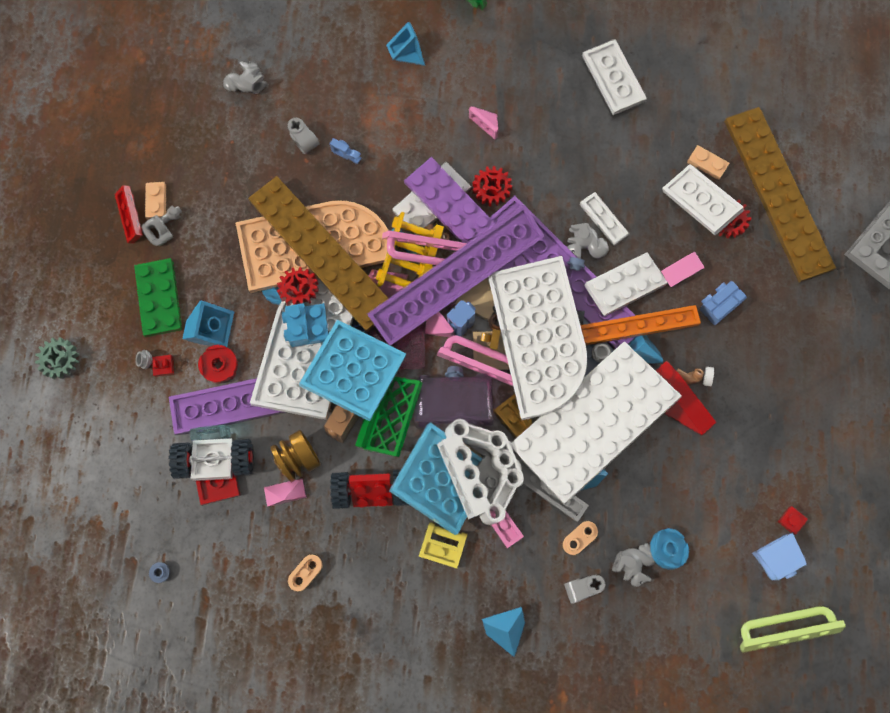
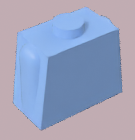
(781, 557)

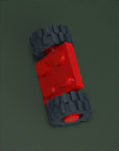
(364, 489)

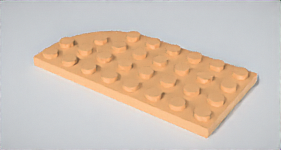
(269, 256)

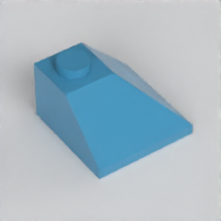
(208, 325)

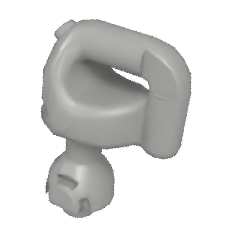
(159, 223)

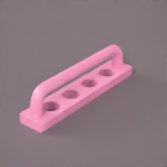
(392, 236)
(446, 353)

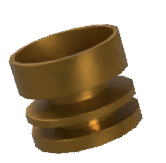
(296, 455)

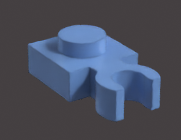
(342, 149)

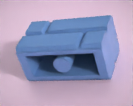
(723, 302)
(461, 317)

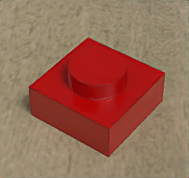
(792, 520)

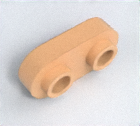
(579, 536)
(305, 572)

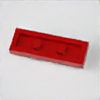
(128, 214)

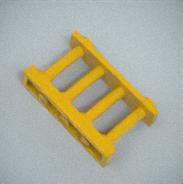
(398, 223)

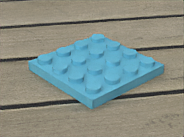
(352, 370)
(427, 483)

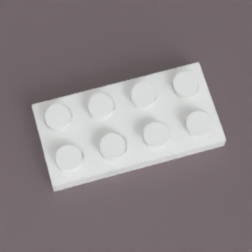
(614, 77)
(703, 199)
(416, 211)
(625, 284)

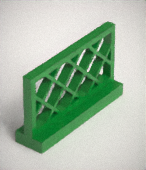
(371, 429)

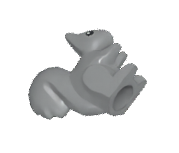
(248, 81)
(587, 238)
(631, 563)

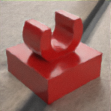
(163, 365)

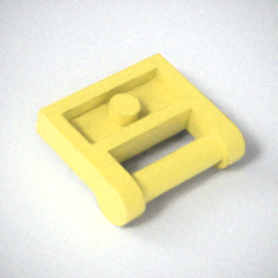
(440, 551)

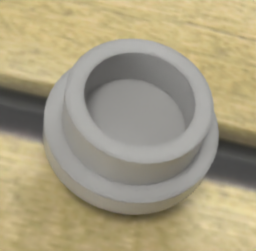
(600, 352)
(143, 359)

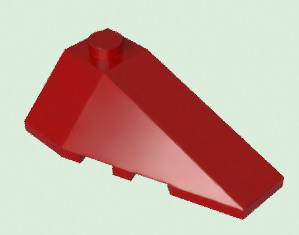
(688, 408)

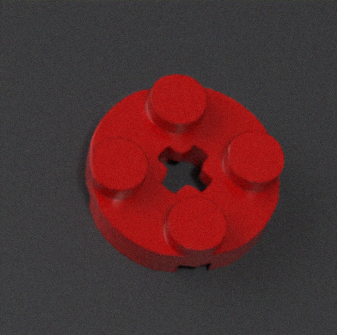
(210, 357)

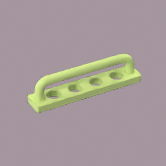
(791, 636)

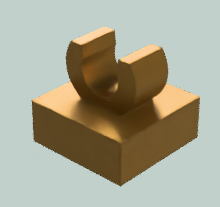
(493, 339)

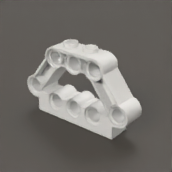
(483, 439)

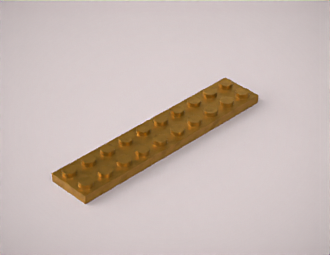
(779, 195)
(319, 250)

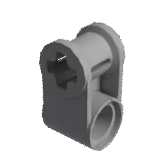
(302, 135)
(580, 588)

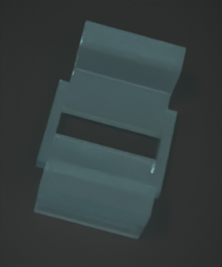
(195, 433)

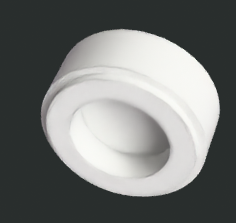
(708, 376)

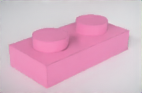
(507, 530)

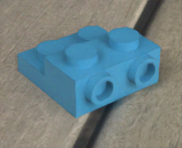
(305, 324)

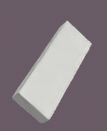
(604, 219)

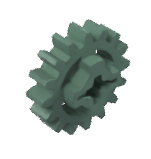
(61, 364)

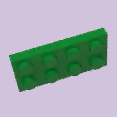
(158, 297)

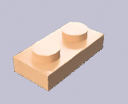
(708, 162)
(155, 199)

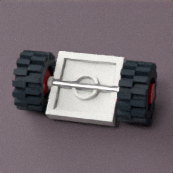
(211, 459)

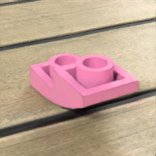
(682, 269)

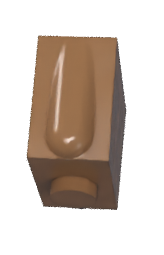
(340, 424)

